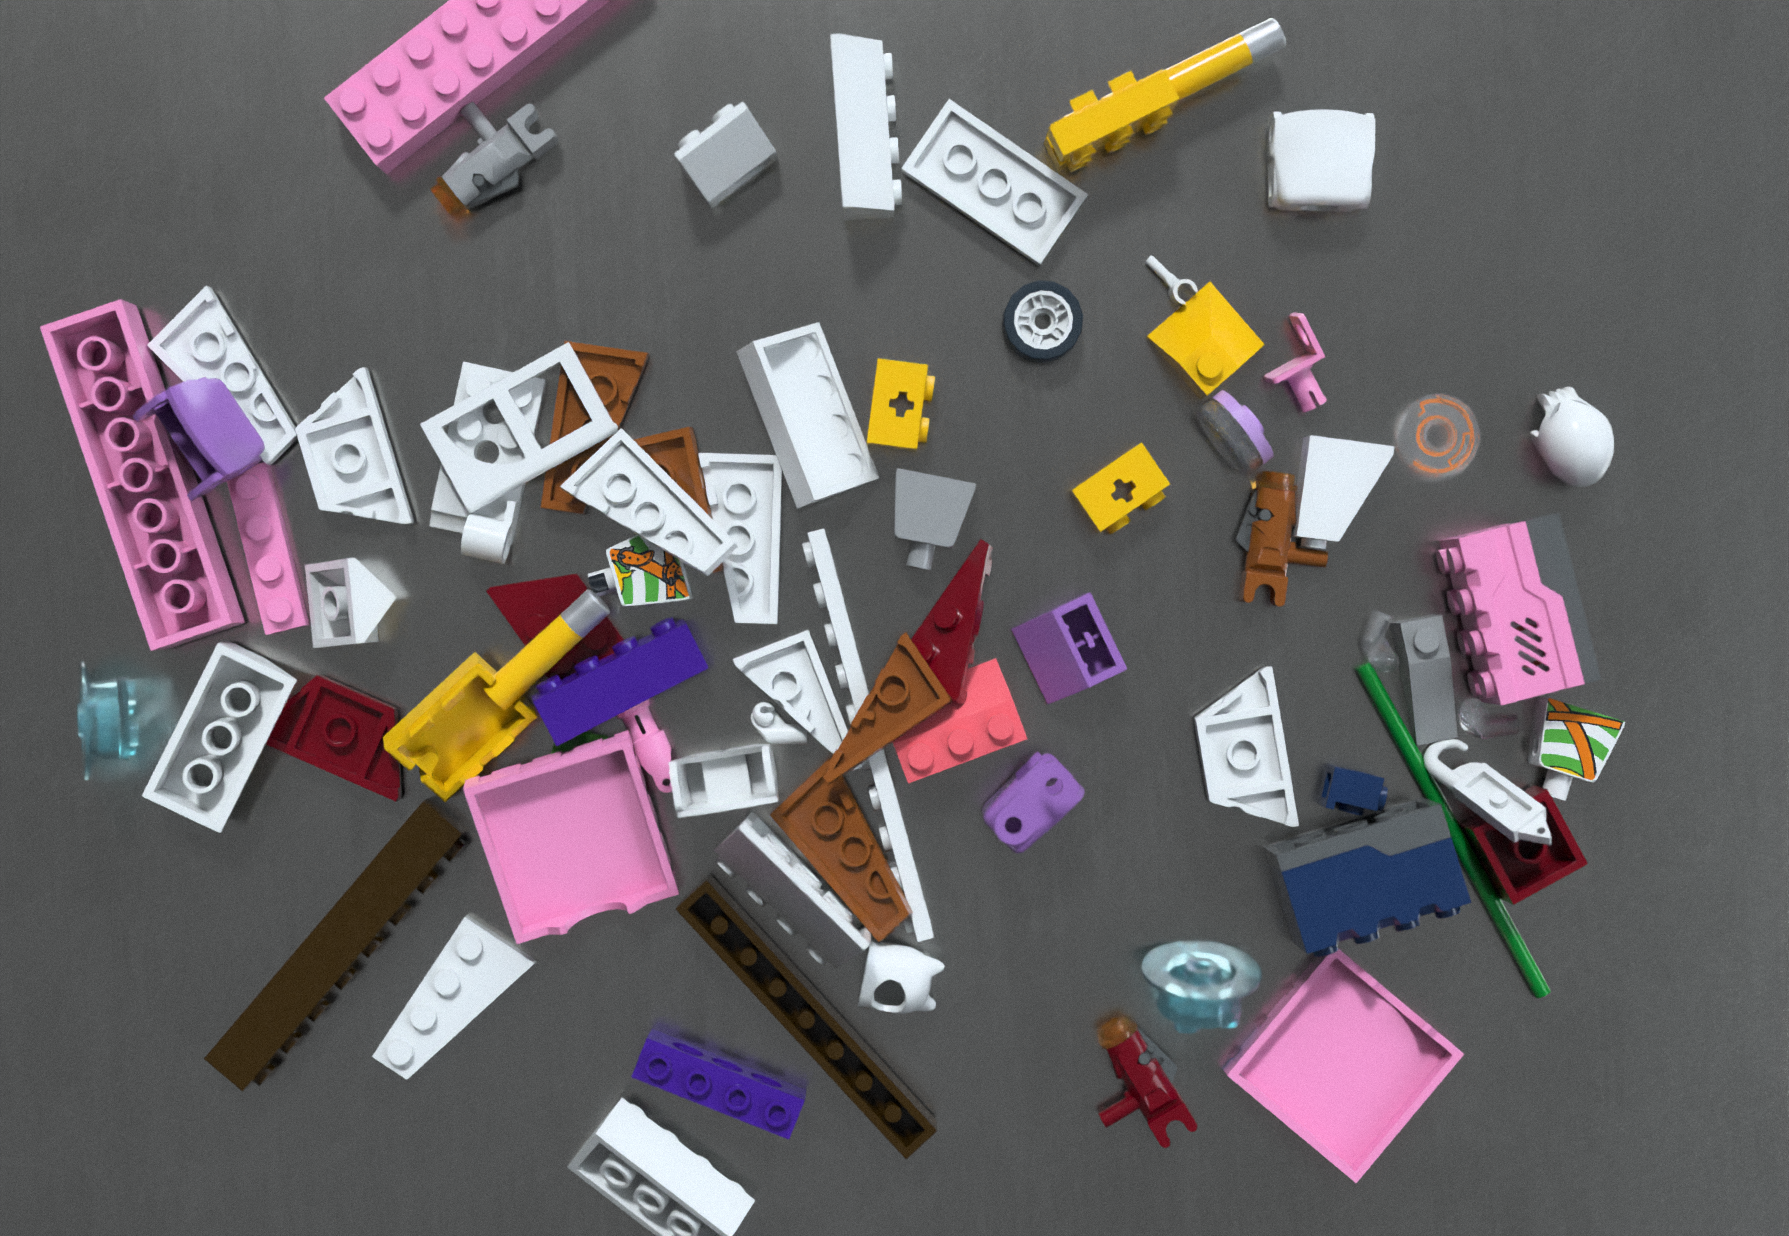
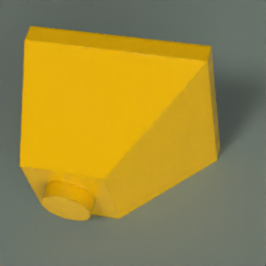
(1205, 341)

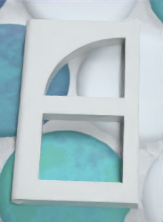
(485, 482)

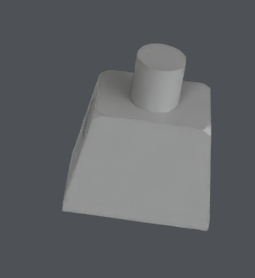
(929, 513)

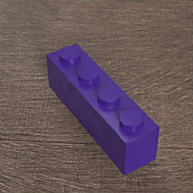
(618, 681)

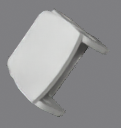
(1320, 160)
(724, 780)

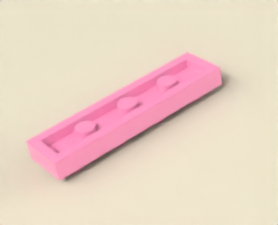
(268, 550)

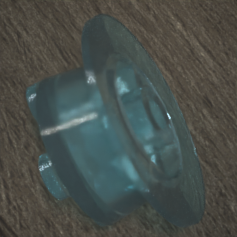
(104, 719)
(1201, 983)

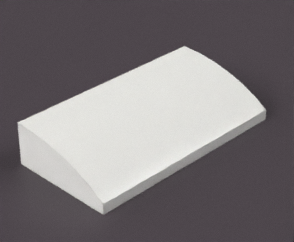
(807, 414)

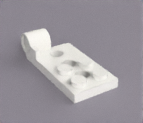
(492, 527)

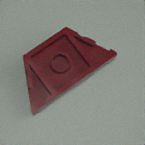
(537, 603)
(340, 734)

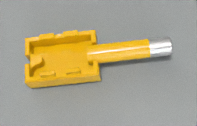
(1151, 100)
(484, 710)

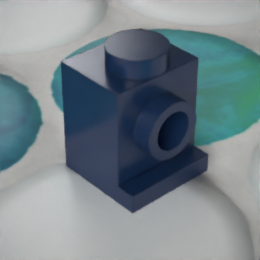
(1353, 790)

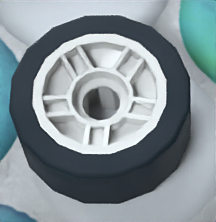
(1037, 300)

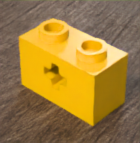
(892, 380)
(1134, 468)

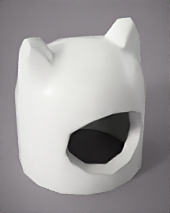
(897, 979)

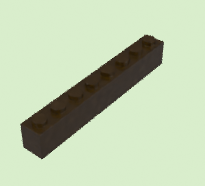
(336, 944)
(807, 1016)

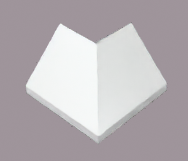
(345, 603)

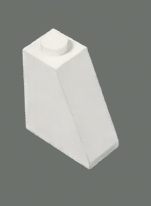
(1333, 486)

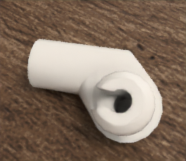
(774, 728)

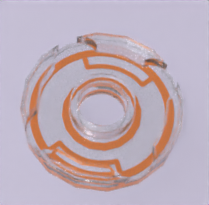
(1413, 442)

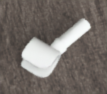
(1171, 280)

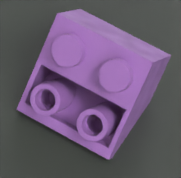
(1069, 648)

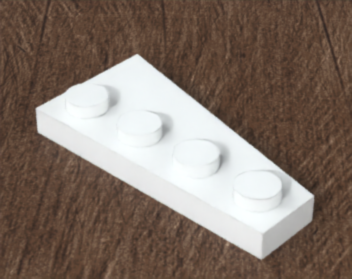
(644, 499)
(747, 505)
(457, 988)

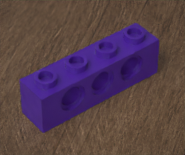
(719, 1084)

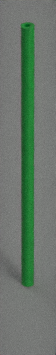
(1461, 843)

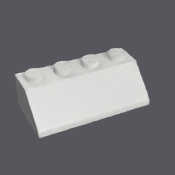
(863, 127)
(220, 736)
(658, 1177)

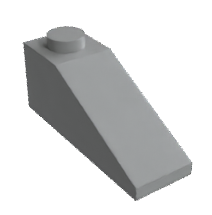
(1426, 677)

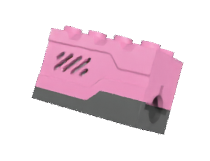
(1518, 610)

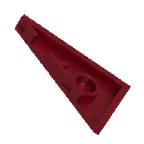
(954, 623)

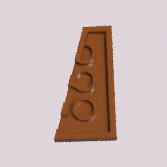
(615, 378)
(842, 848)

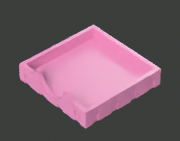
(571, 837)
(1343, 1063)

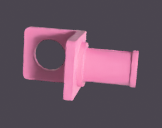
(1298, 370)

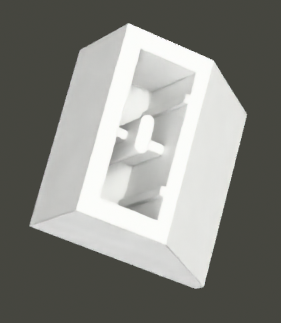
(725, 154)

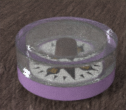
(1234, 433)

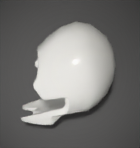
(1575, 439)

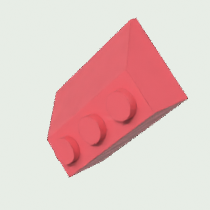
(964, 731)

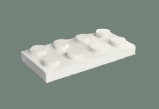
(994, 182)

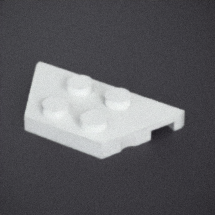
(352, 455)
(1246, 751)

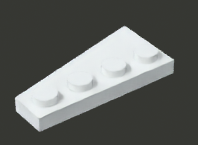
(207, 345)

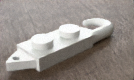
(1490, 795)

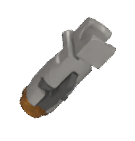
(495, 162)

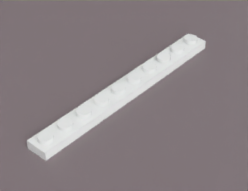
(851, 676)

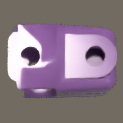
(207, 430)
(1029, 808)

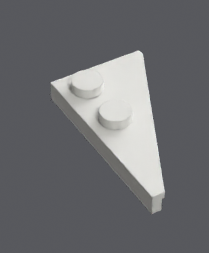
(797, 682)

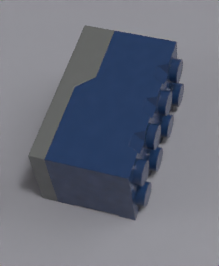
(1367, 876)

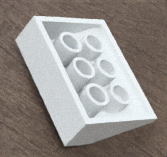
(793, 890)

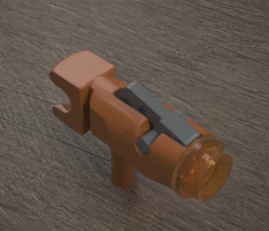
(1267, 538)

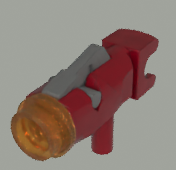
(1148, 1079)

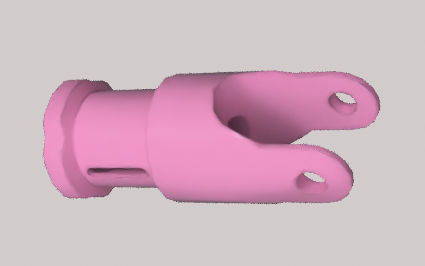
(652, 747)

